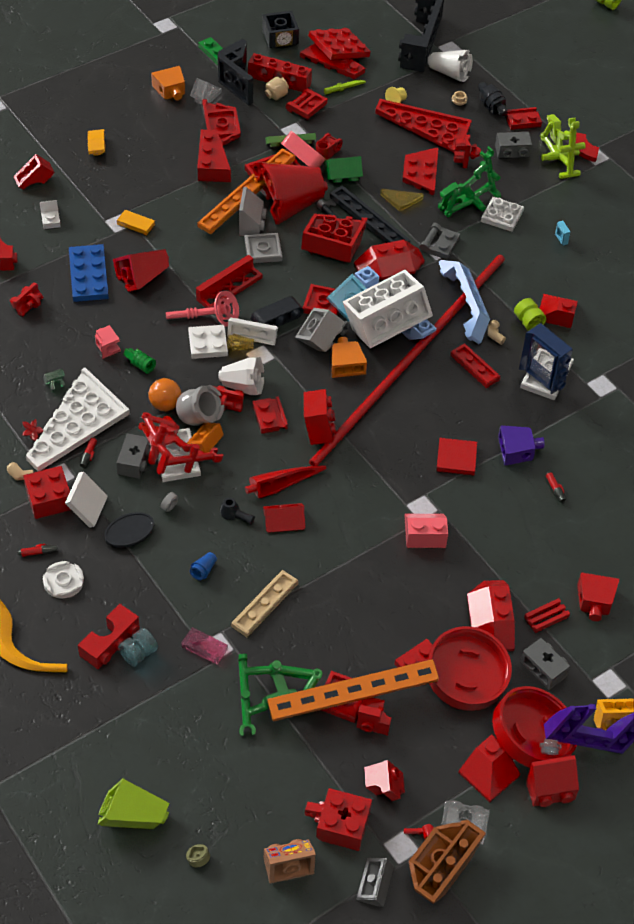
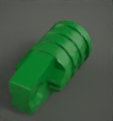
(140, 360)

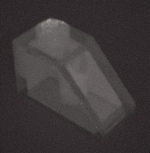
(204, 90)

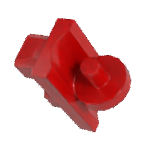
(468, 150)
(28, 298)
(231, 399)

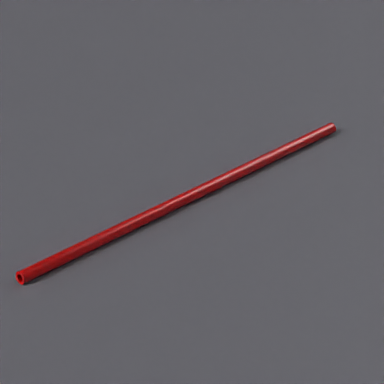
(402, 365)

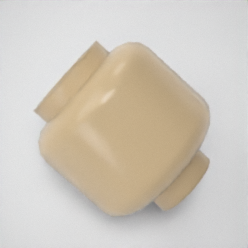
(276, 88)

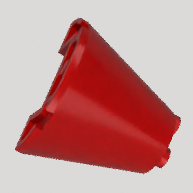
(291, 187)

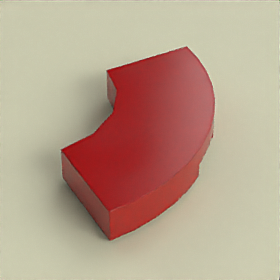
(590, 152)

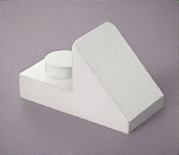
(50, 214)

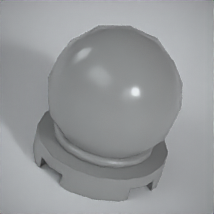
(199, 405)

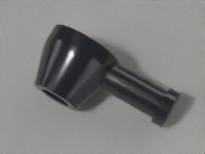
(230, 510)

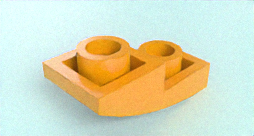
(96, 142)

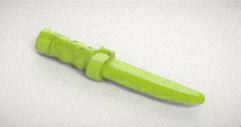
(340, 87)

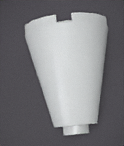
(452, 63)

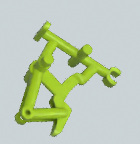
(558, 151)

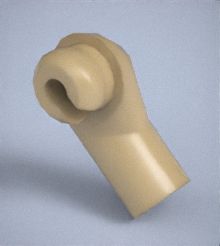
(493, 332)

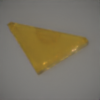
(401, 199)

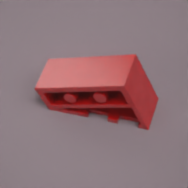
(212, 158)

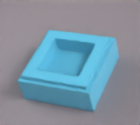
(562, 233)

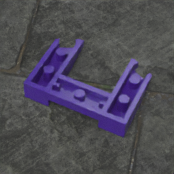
(568, 728)

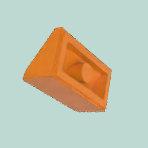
(207, 436)

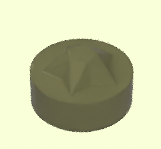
(198, 855)

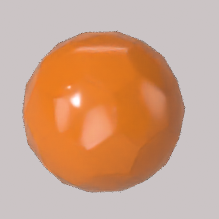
(164, 394)

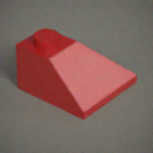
(558, 310)
(489, 769)

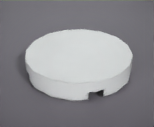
(63, 579)

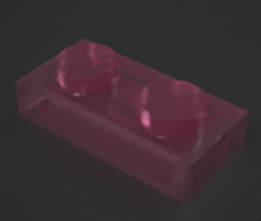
(204, 645)

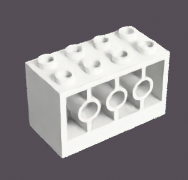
(387, 308)

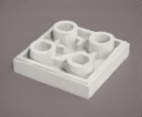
(502, 214)
(86, 499)

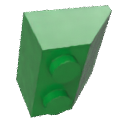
(343, 168)

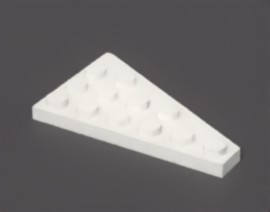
(83, 414)

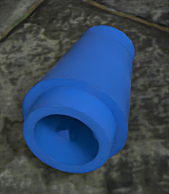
(203, 566)

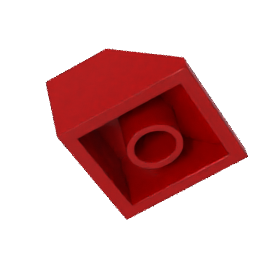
(553, 781)

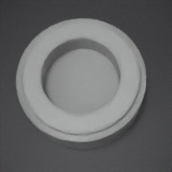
(169, 502)

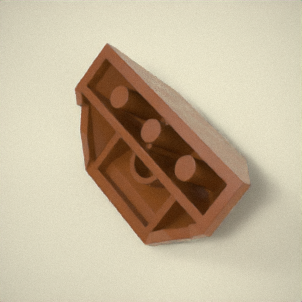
(443, 858)

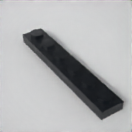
(360, 210)

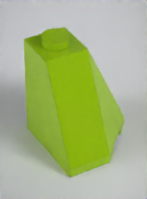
(132, 807)

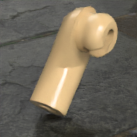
(16, 472)

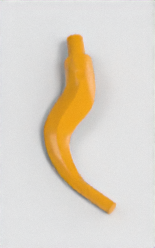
(12, 655)

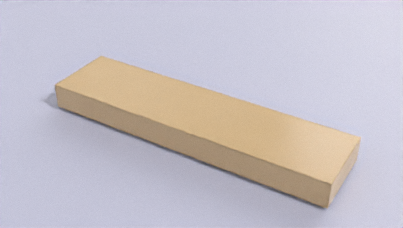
(264, 603)

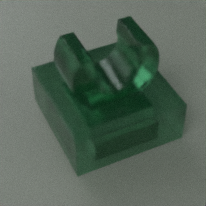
(54, 376)

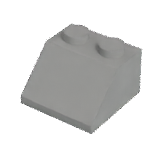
(251, 213)
(320, 329)

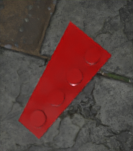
(343, 66)

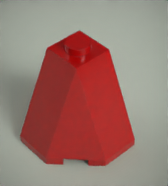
(140, 268)

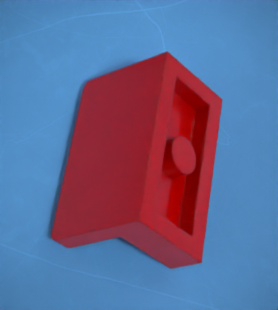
(284, 517)

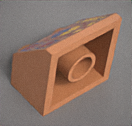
(289, 860)

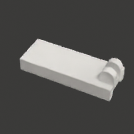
(259, 332)

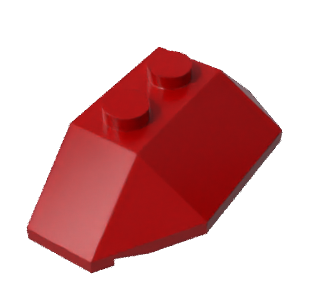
(391, 259)
(493, 611)

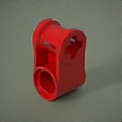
(328, 146)

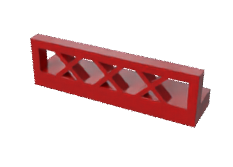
(226, 278)

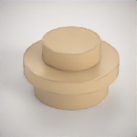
(459, 98)

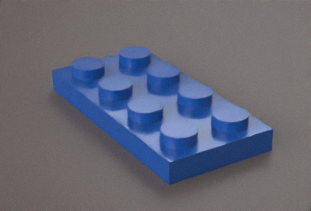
(88, 273)

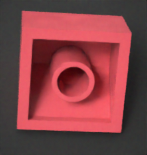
(426, 530)

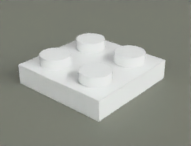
(207, 341)

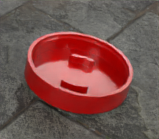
(470, 668)
(521, 721)

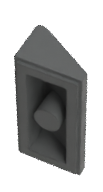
(375, 881)

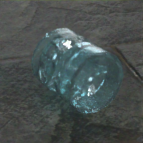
(140, 645)

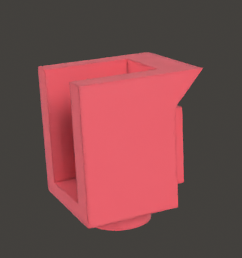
(107, 341)

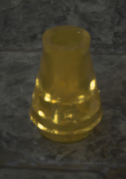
(238, 342)

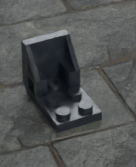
(232, 68)

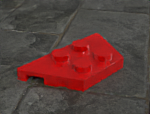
(222, 119)
(421, 169)

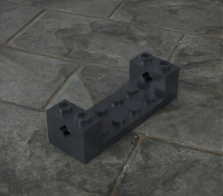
(418, 48)

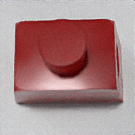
(596, 594)

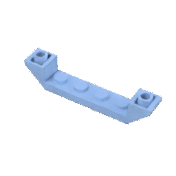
(370, 278)
(477, 325)

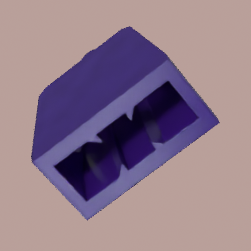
(518, 444)

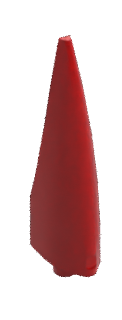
(275, 481)

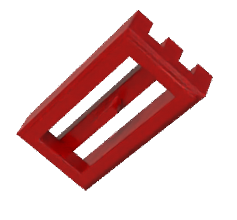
(537, 615)

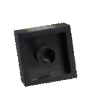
(280, 29)

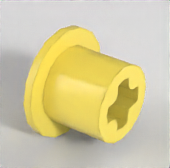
(396, 94)

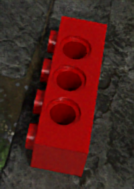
(267, 68)

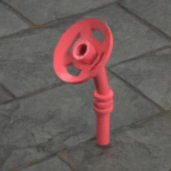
(218, 309)

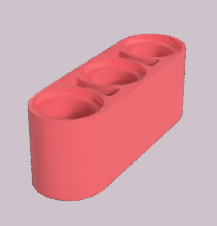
(302, 150)

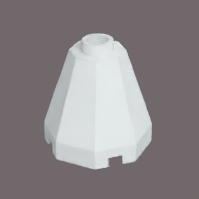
(244, 376)

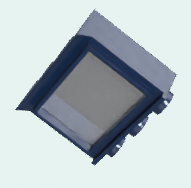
(546, 358)

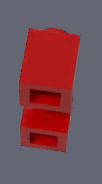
(99, 649)

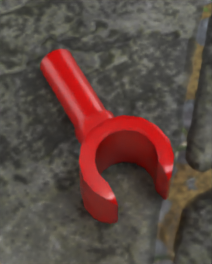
(425, 830)

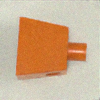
(169, 83)
(347, 359)

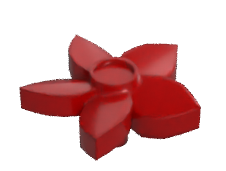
(32, 430)

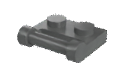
(445, 243)

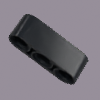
(278, 312)

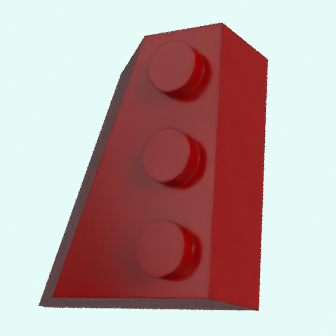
(333, 236)

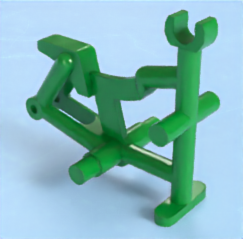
(466, 194)
(276, 672)

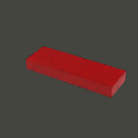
(475, 365)

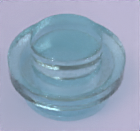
(550, 747)

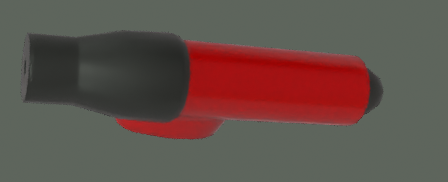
(88, 454)
(557, 488)
(38, 549)

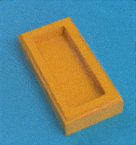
(135, 222)

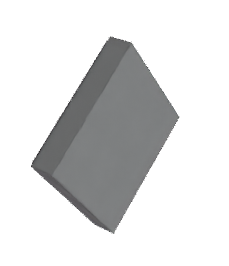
(263, 247)

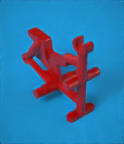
(167, 434)

